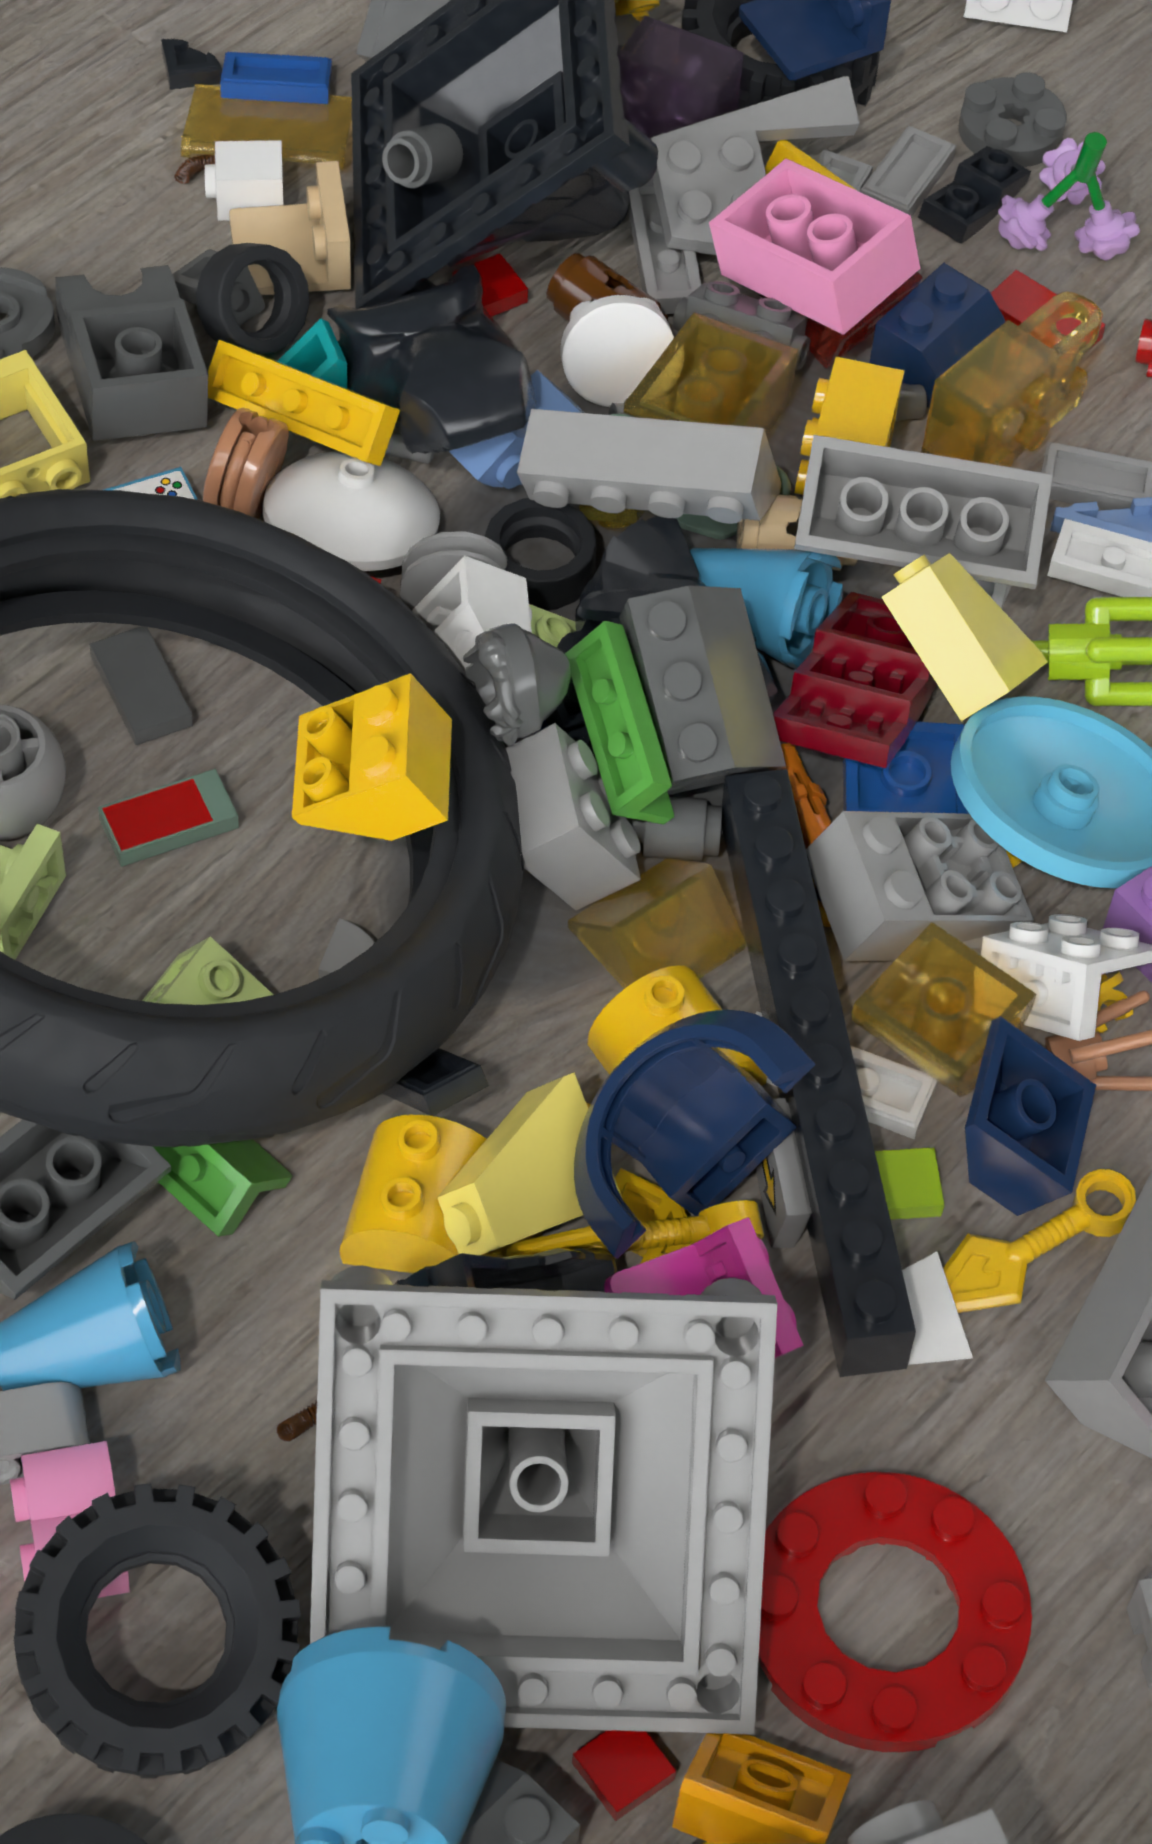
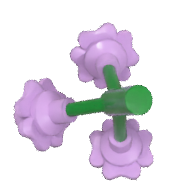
(1070, 174)

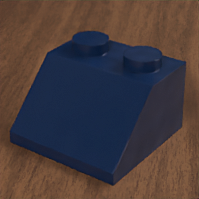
(935, 327)
(1025, 1121)

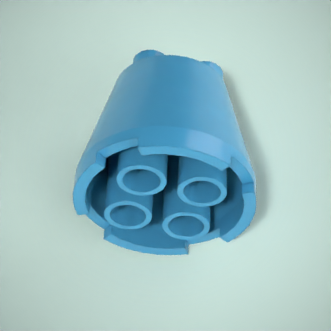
(387, 1739)

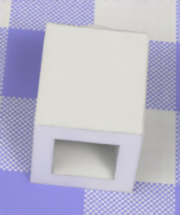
(245, 175)

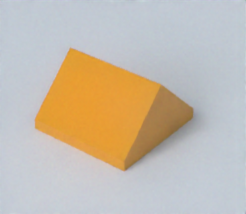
(757, 1794)

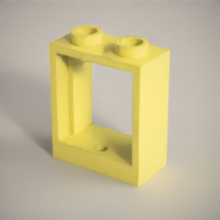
(62, 465)

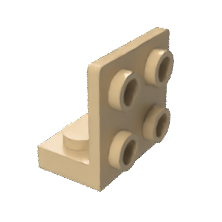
(310, 232)

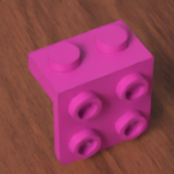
(723, 1254)

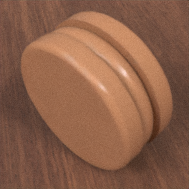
(245, 462)

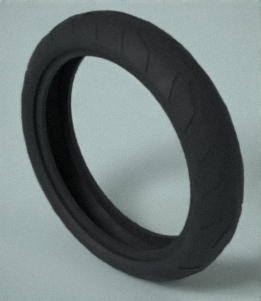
(333, 631)

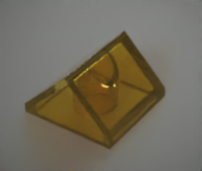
(661, 922)

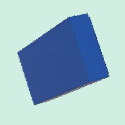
(276, 77)

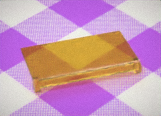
(305, 129)

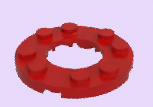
(878, 1706)

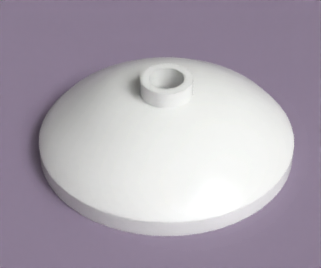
(352, 508)

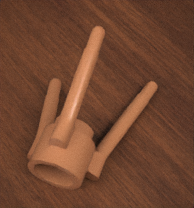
(1090, 1054)

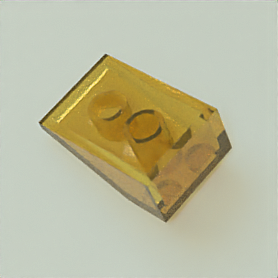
(717, 378)

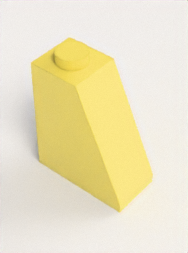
(961, 634)
(520, 1173)

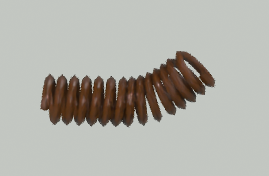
(191, 170)
(296, 1422)

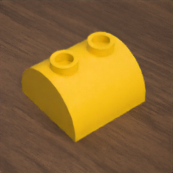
(650, 1006)
(396, 1205)

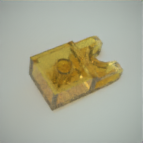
(1013, 385)

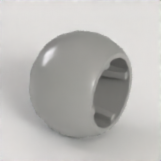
(29, 772)

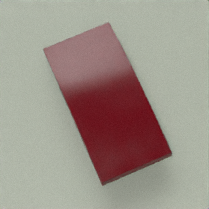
(857, 686)

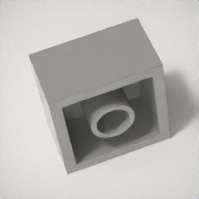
(567, 821)

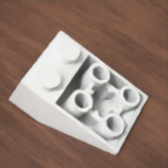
(473, 601)

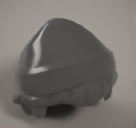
(517, 679)

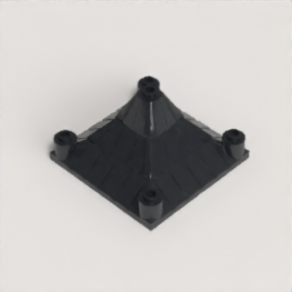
(537, 127)

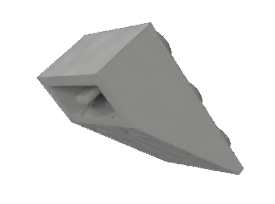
(901, 871)

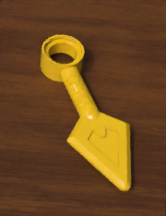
(657, 1233)
(993, 1271)

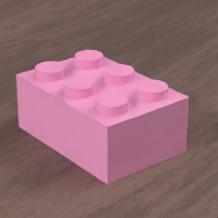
(815, 245)

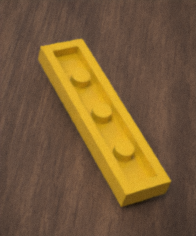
(302, 401)

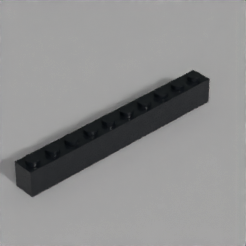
(798, 992)

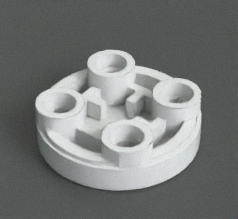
(612, 346)

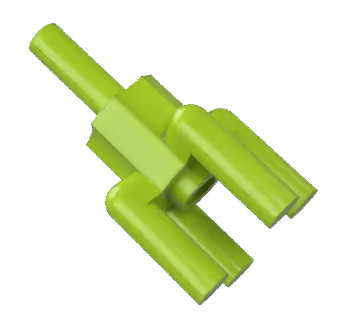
(1091, 651)

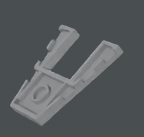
(720, 158)

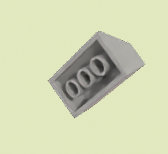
(648, 465)
(908, 504)
(1108, 1353)

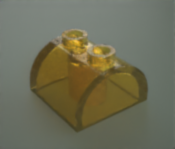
(939, 1007)

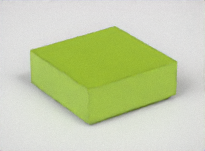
(911, 1183)

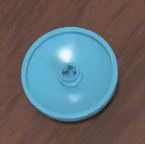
(1058, 788)

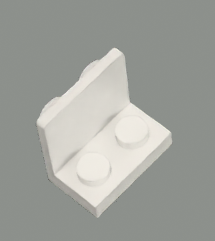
(1064, 968)

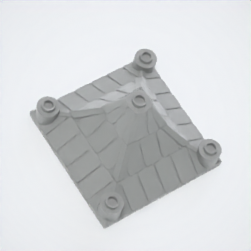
(552, 1491)

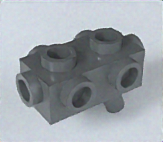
(762, 317)

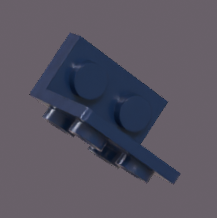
(816, 33)

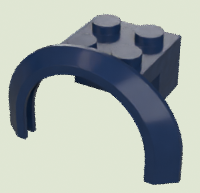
(685, 1116)

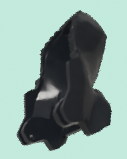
(438, 364)

